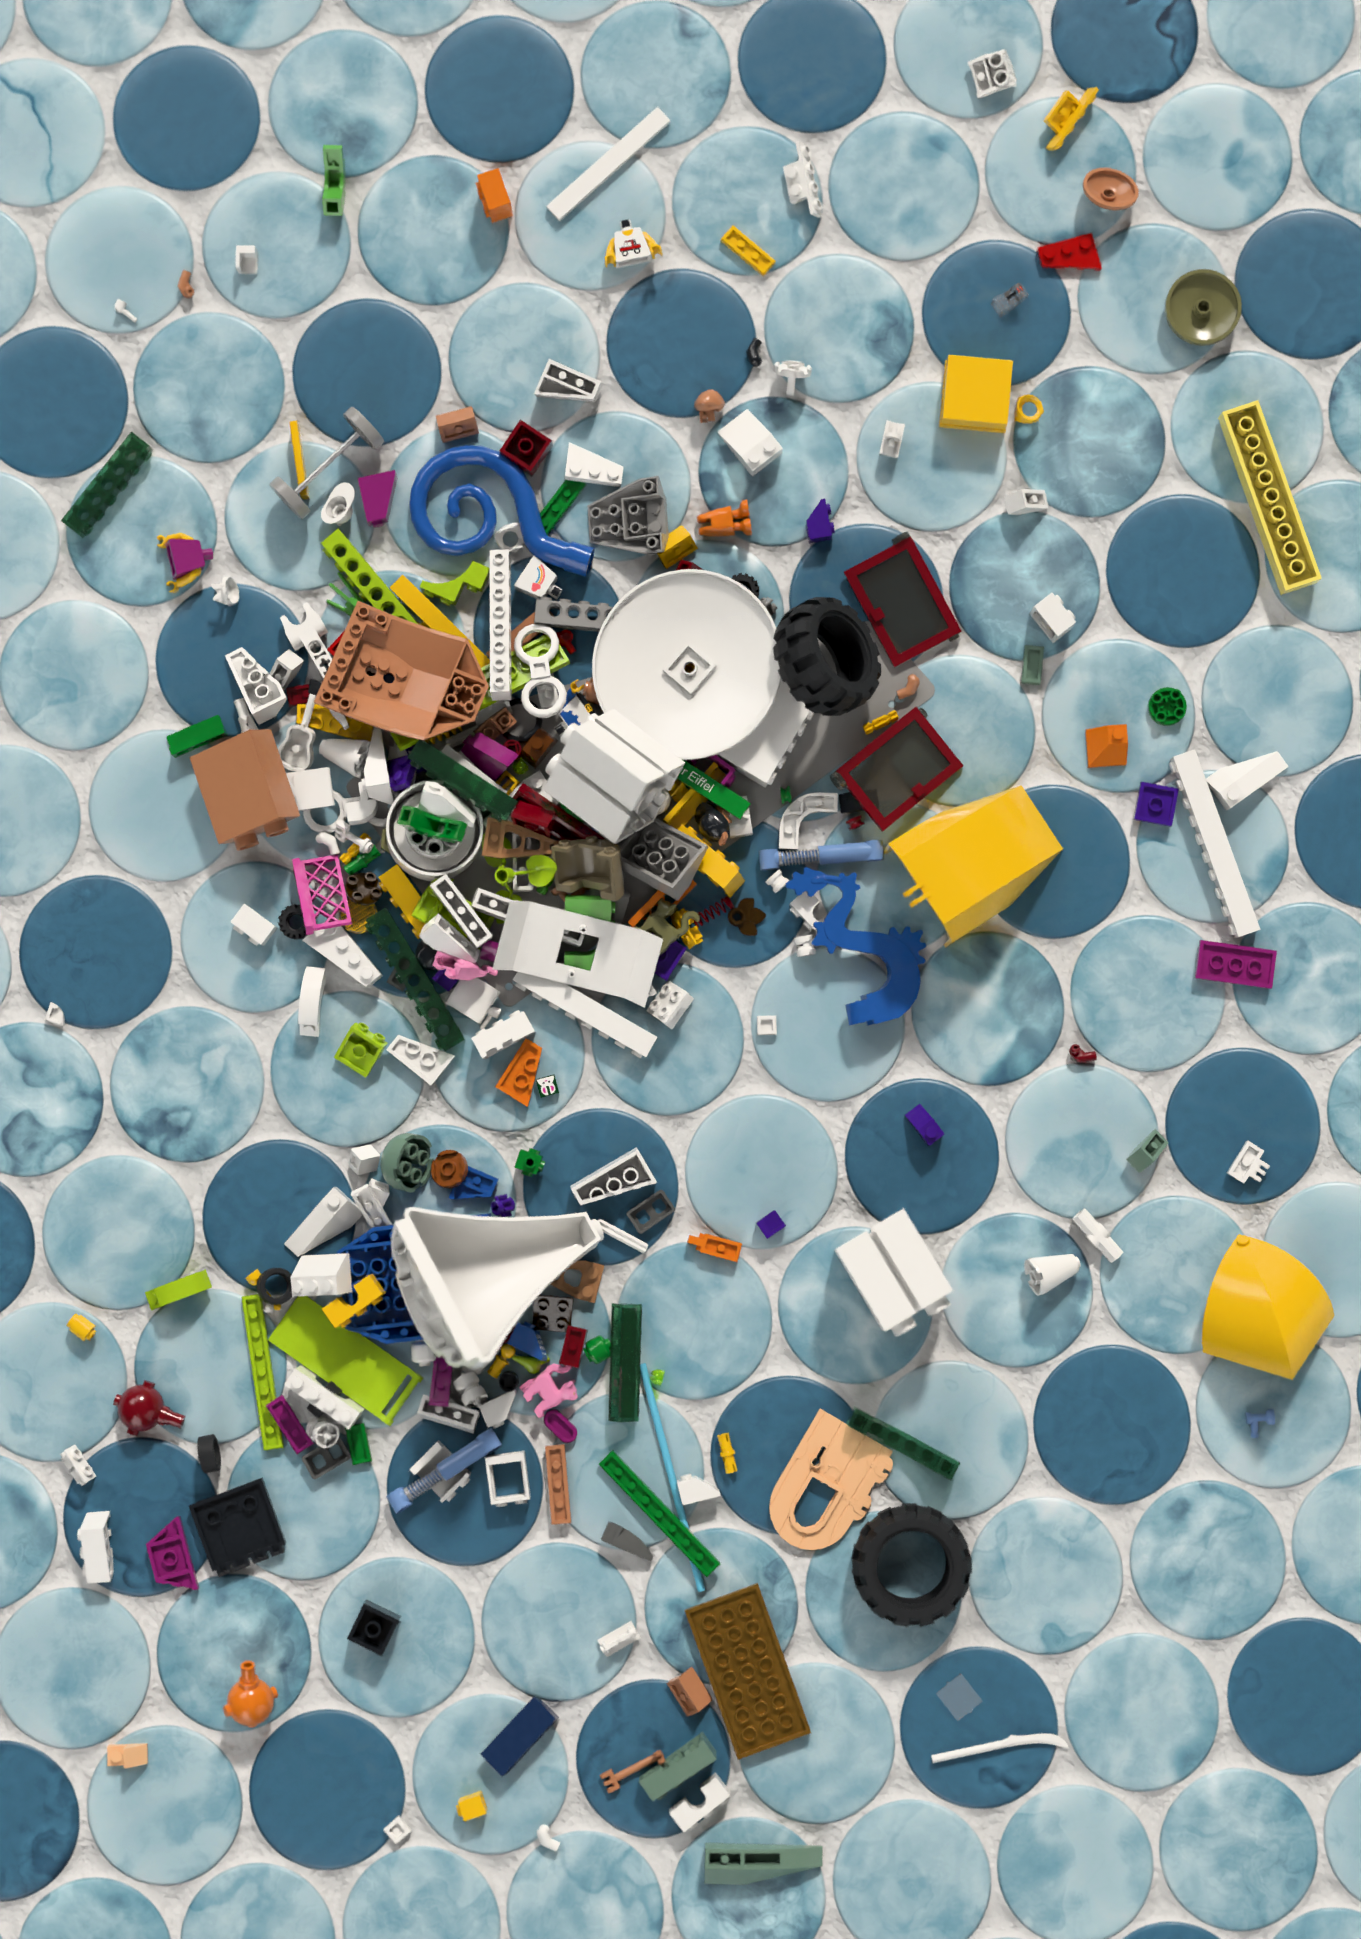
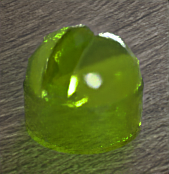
(520, 766)
(657, 1377)

